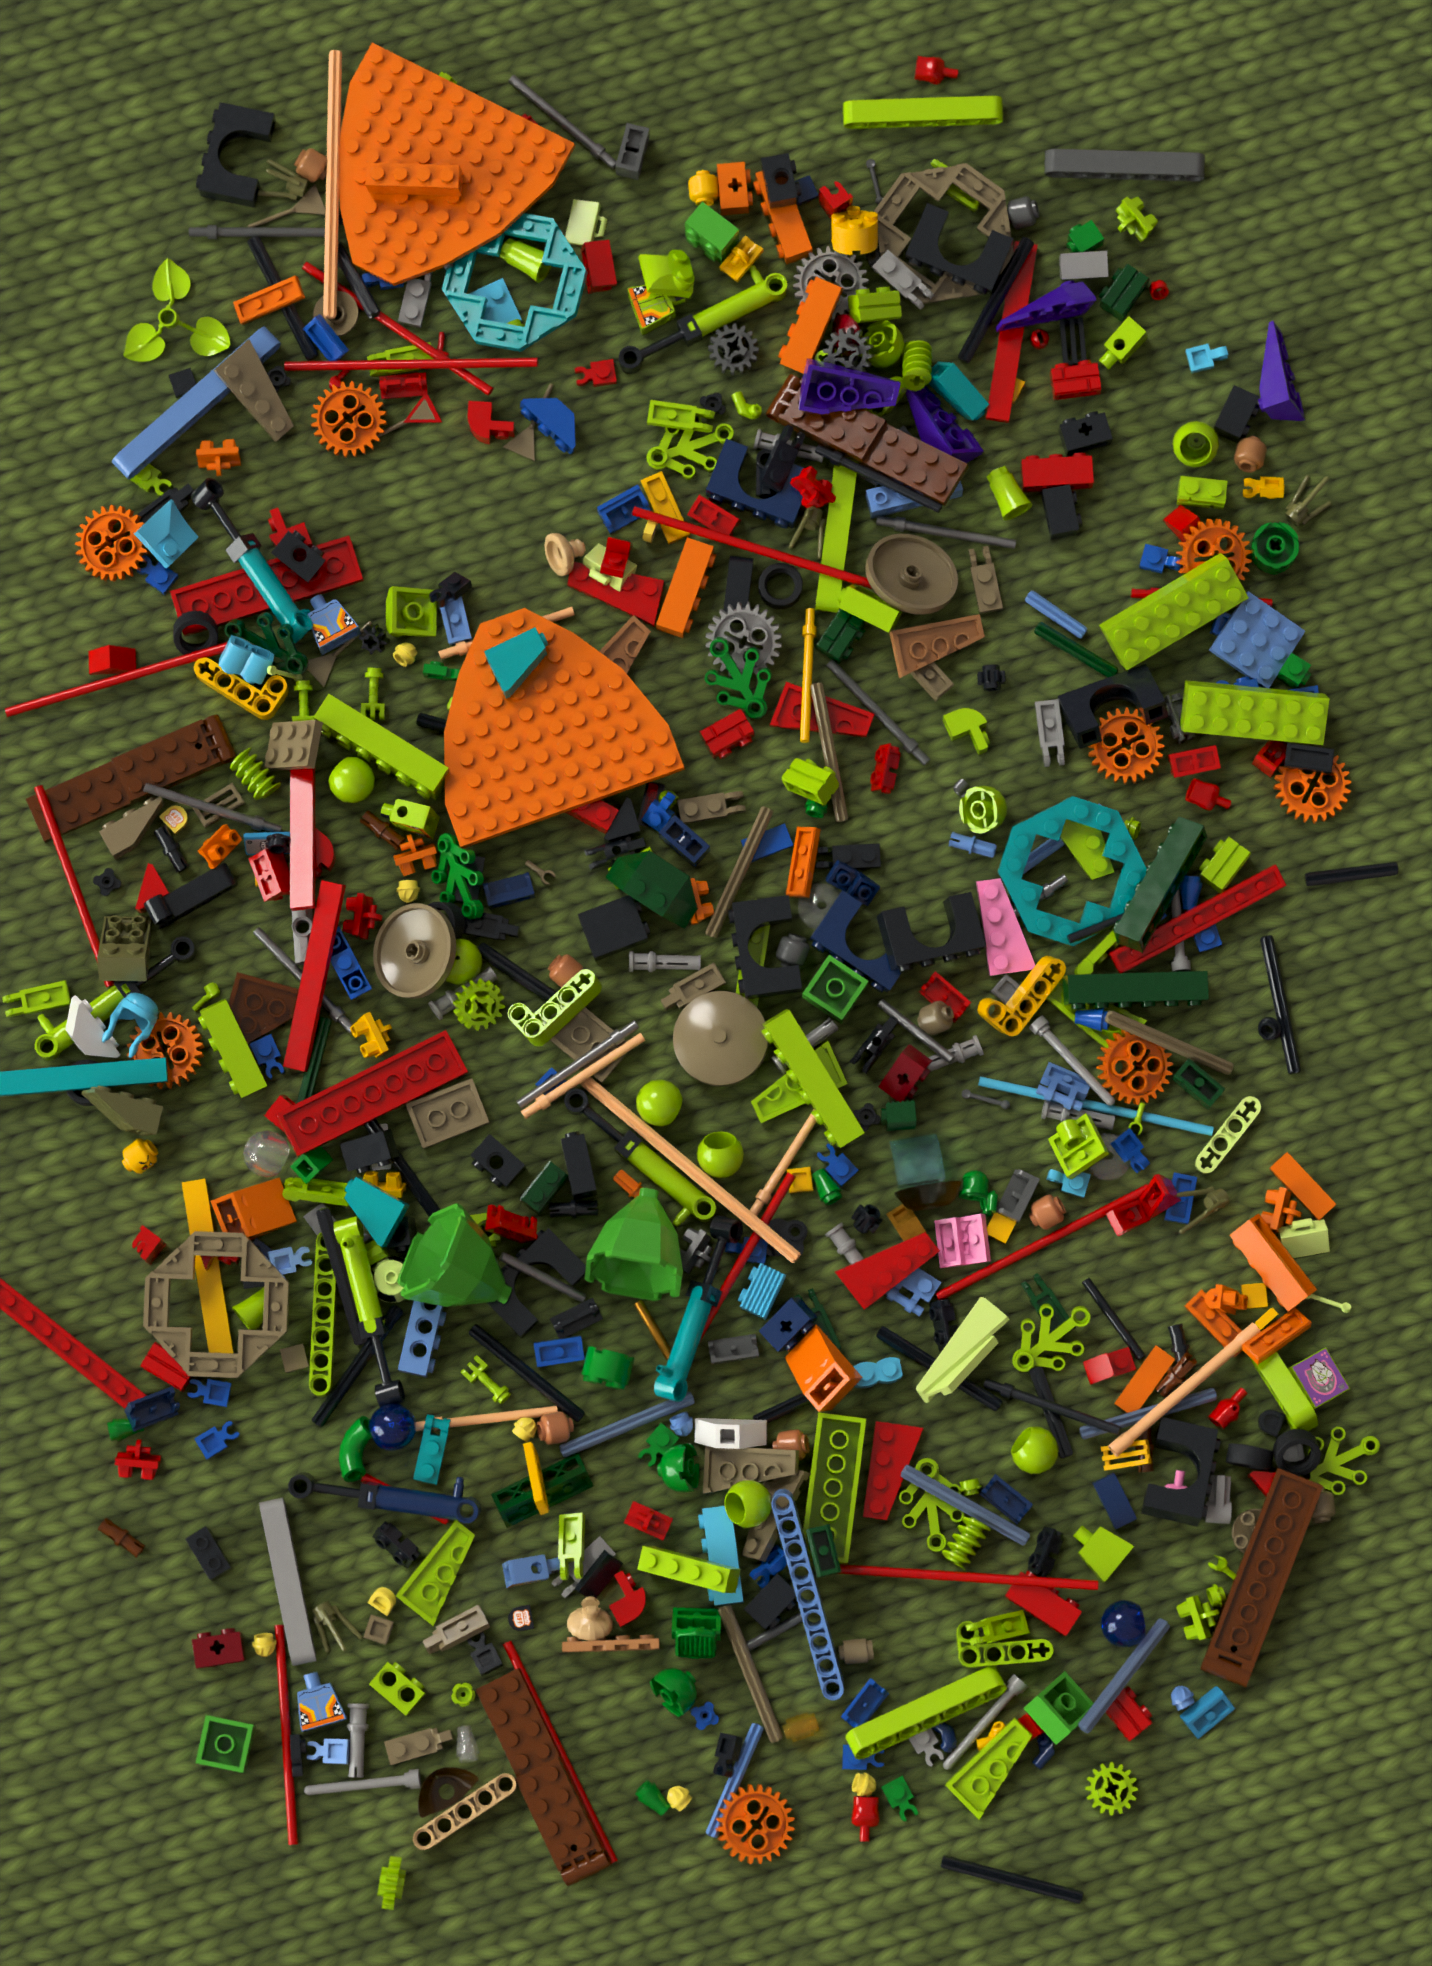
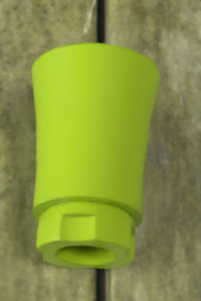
(525, 259)
(1008, 493)
(251, 1310)

